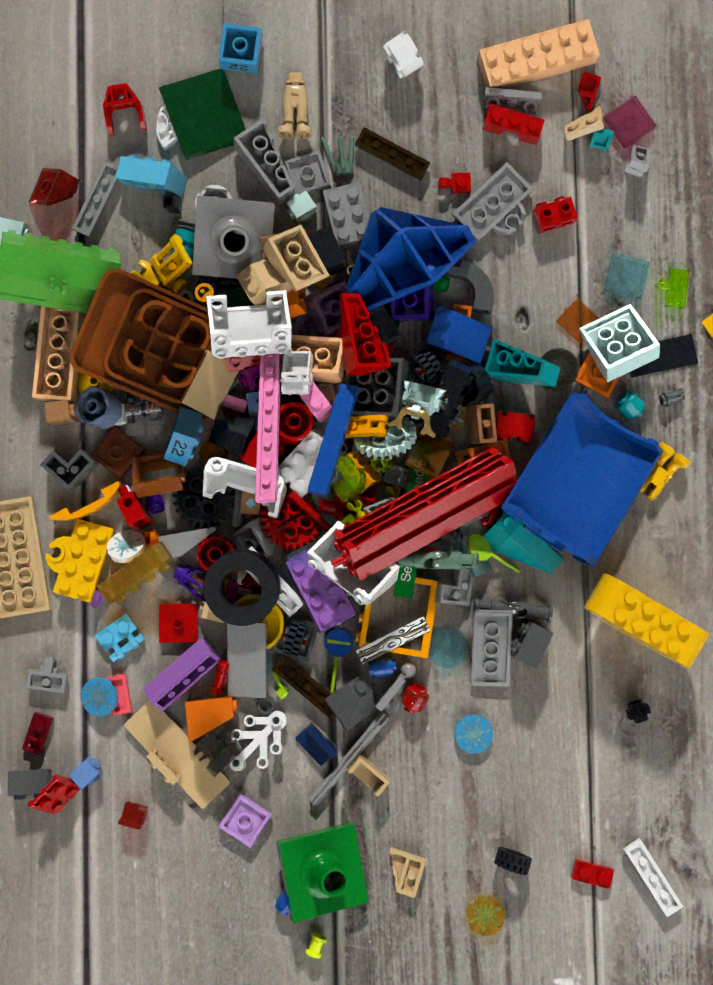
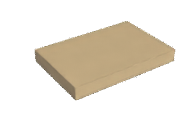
(209, 385)

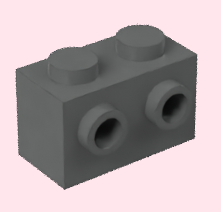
(27, 782)

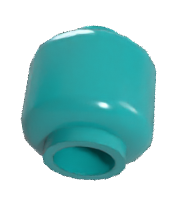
(630, 405)

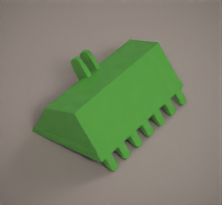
(52, 271)

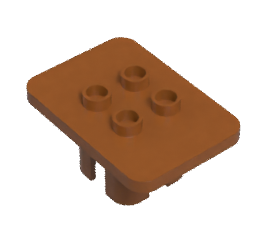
(142, 339)

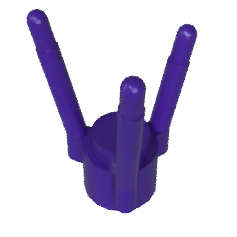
(184, 576)

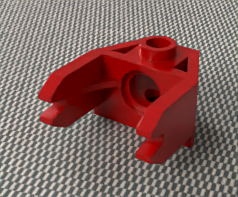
(113, 102)

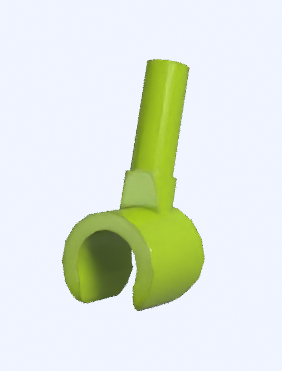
(283, 691)

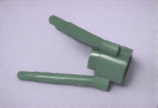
(343, 166)

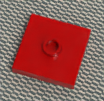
(178, 623)

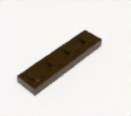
(392, 154)
(304, 684)

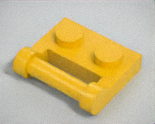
(174, 264)

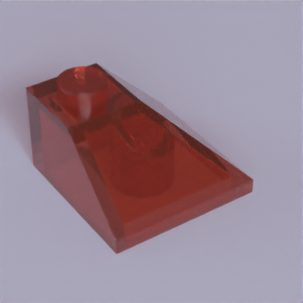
(53, 187)

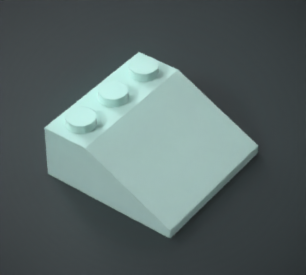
(620, 342)

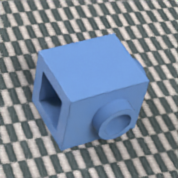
(86, 772)

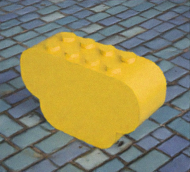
(646, 621)

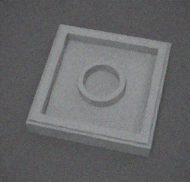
(308, 173)

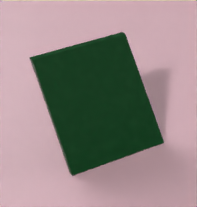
(202, 113)

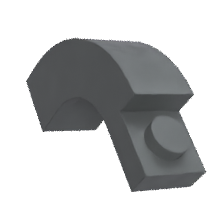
(478, 282)

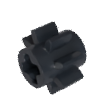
(638, 711)

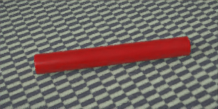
(310, 511)

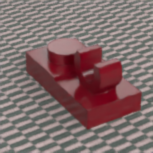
(37, 733)

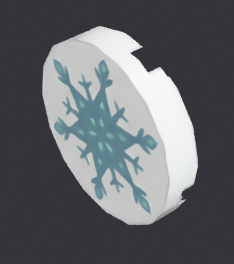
(126, 546)

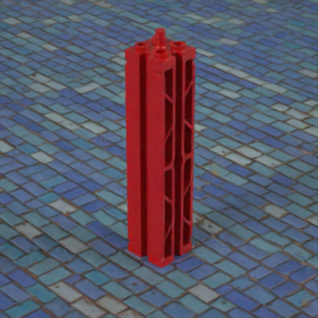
(424, 514)

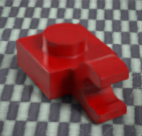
(459, 183)

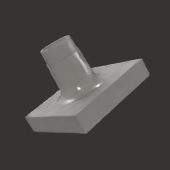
(217, 217)

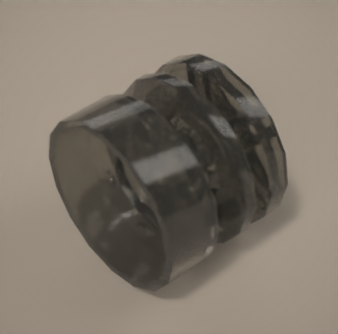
(568, 368)
(217, 750)

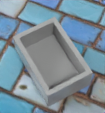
(347, 214)

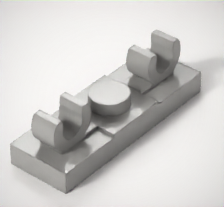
(512, 98)

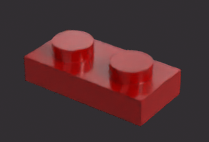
(592, 873)

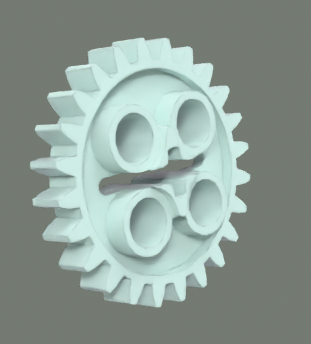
(395, 441)

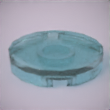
(447, 648)

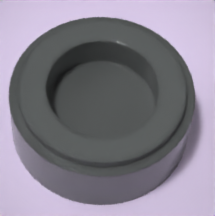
(266, 705)

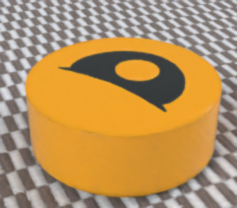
(202, 291)

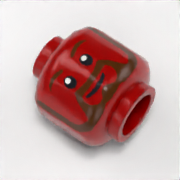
(415, 698)

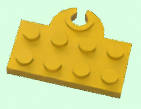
(80, 560)

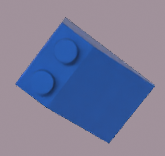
(458, 335)

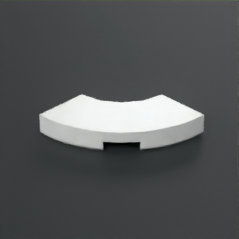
(165, 130)

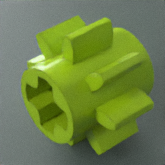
(379, 464)

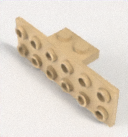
(172, 755)

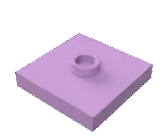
(245, 820)

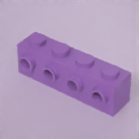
(184, 670)

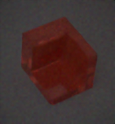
(133, 815)

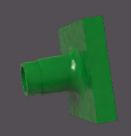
(307, 862)

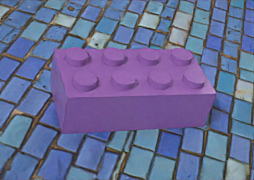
(321, 595)

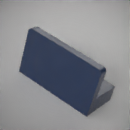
(316, 744)

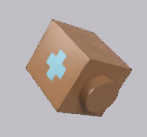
(249, 505)

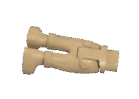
(295, 97)

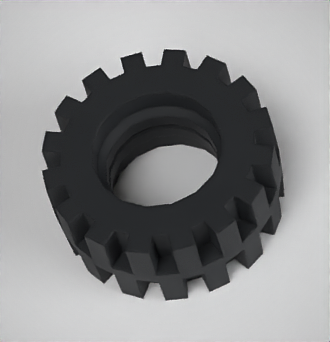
(512, 861)

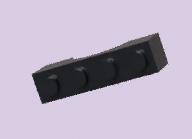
(456, 379)

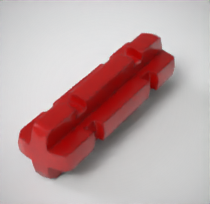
(220, 678)

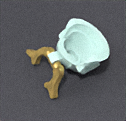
(420, 403)

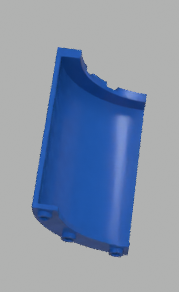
(582, 480)

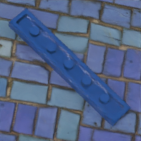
(333, 439)

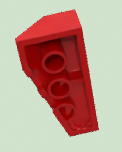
(360, 342)

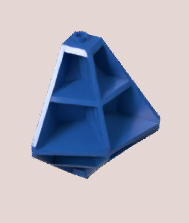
(404, 255)

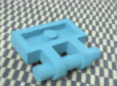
(115, 633)

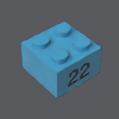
(240, 48)
(184, 436)

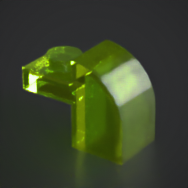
(353, 480)

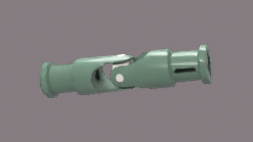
(441, 560)

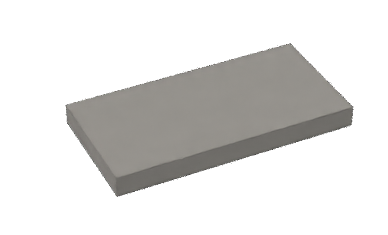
(491, 648)
(247, 660)

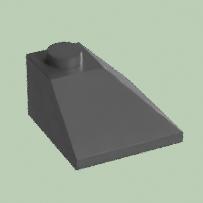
(352, 702)

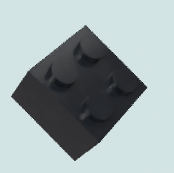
(328, 250)

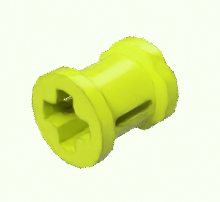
(316, 945)

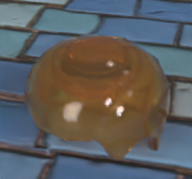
(210, 450)

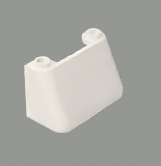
(223, 473)
(362, 591)

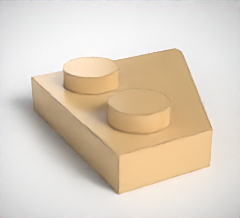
(407, 871)

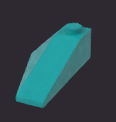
(514, 541)

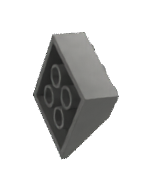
(381, 391)

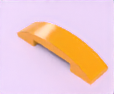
(109, 494)

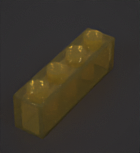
(135, 573)

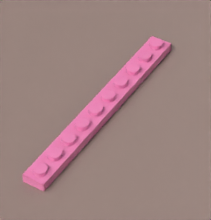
(268, 428)

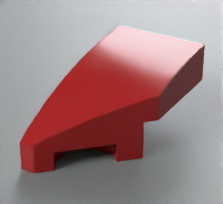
(588, 88)

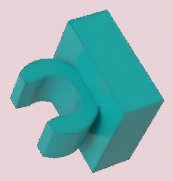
(601, 139)

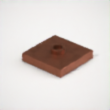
(117, 452)

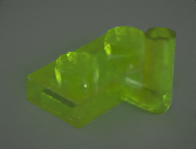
(675, 288)

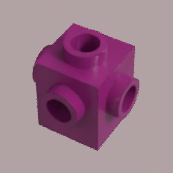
(250, 378)

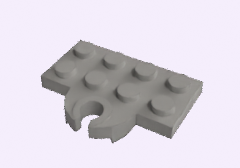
(495, 204)

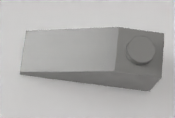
(182, 543)

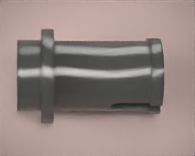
(668, 398)

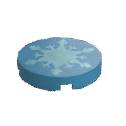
(99, 696)
(473, 733)

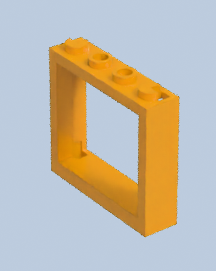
(429, 618)

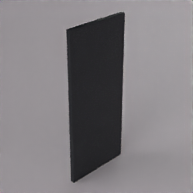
(673, 354)

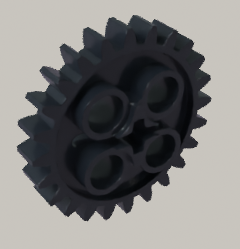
(198, 512)

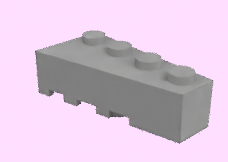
(264, 160)

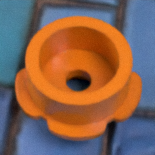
(151, 537)

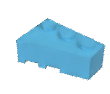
(151, 174)

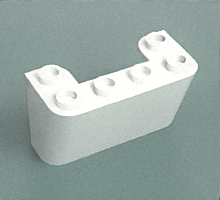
(249, 328)

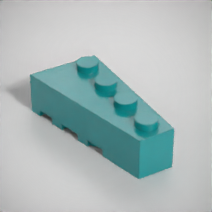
(516, 366)

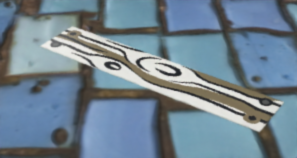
(392, 640)

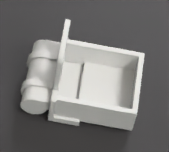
(297, 372)

